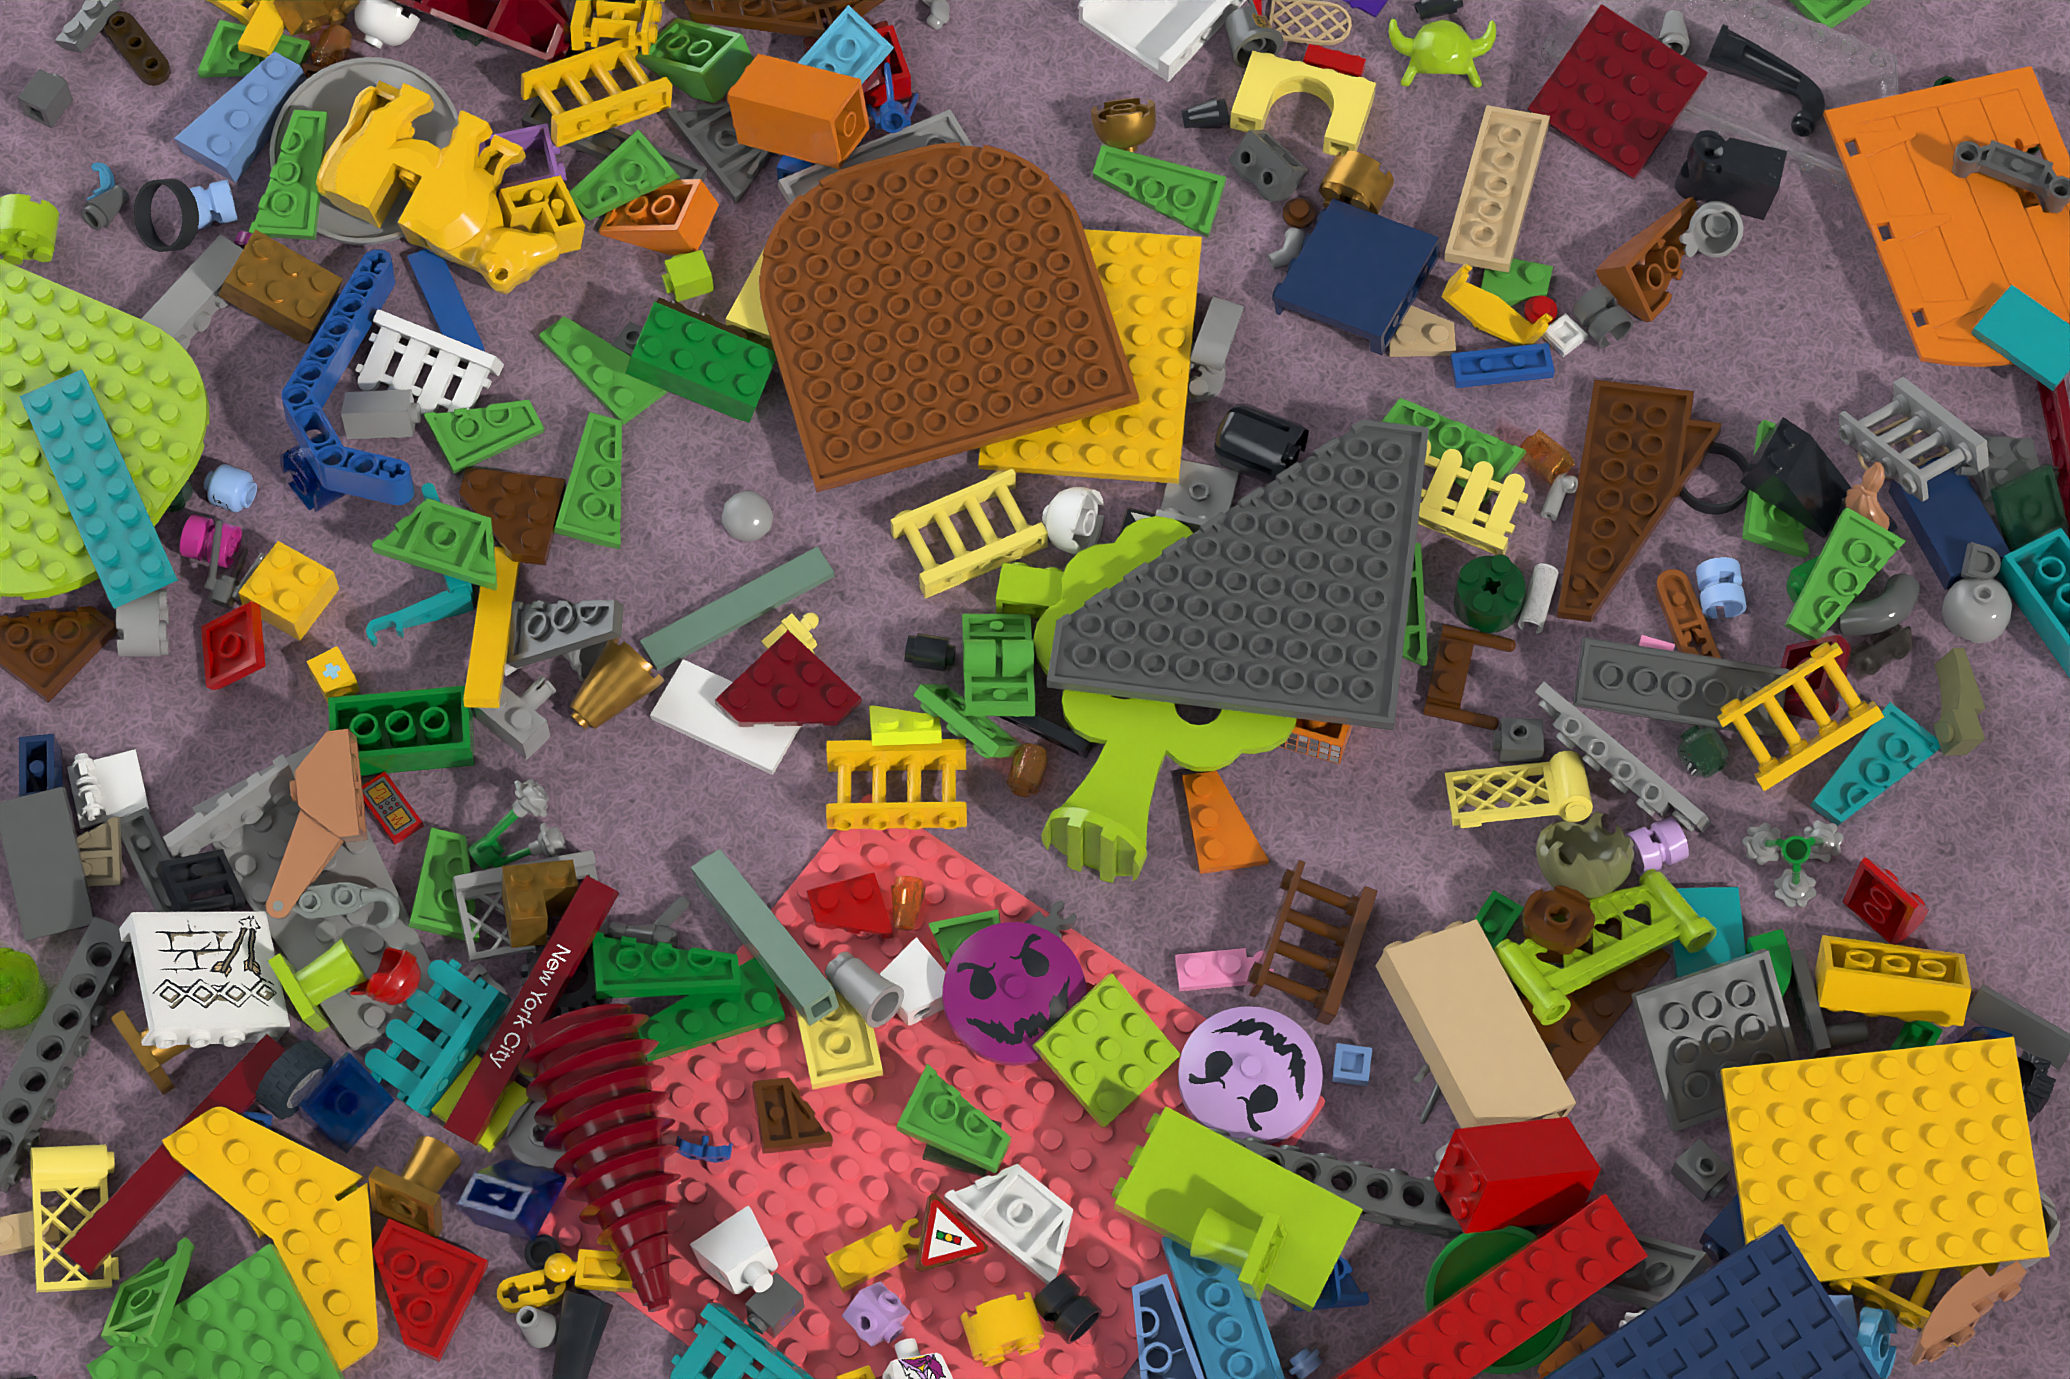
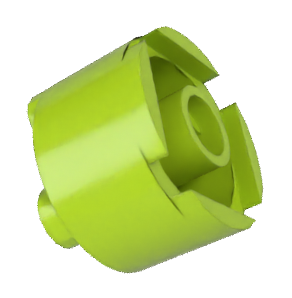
(27, 229)

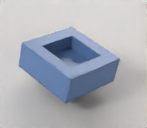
(1352, 1064)

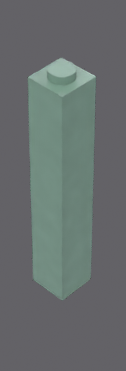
(765, 937)

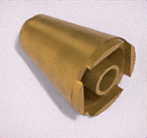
(613, 685)

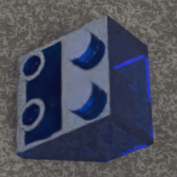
(511, 1197)

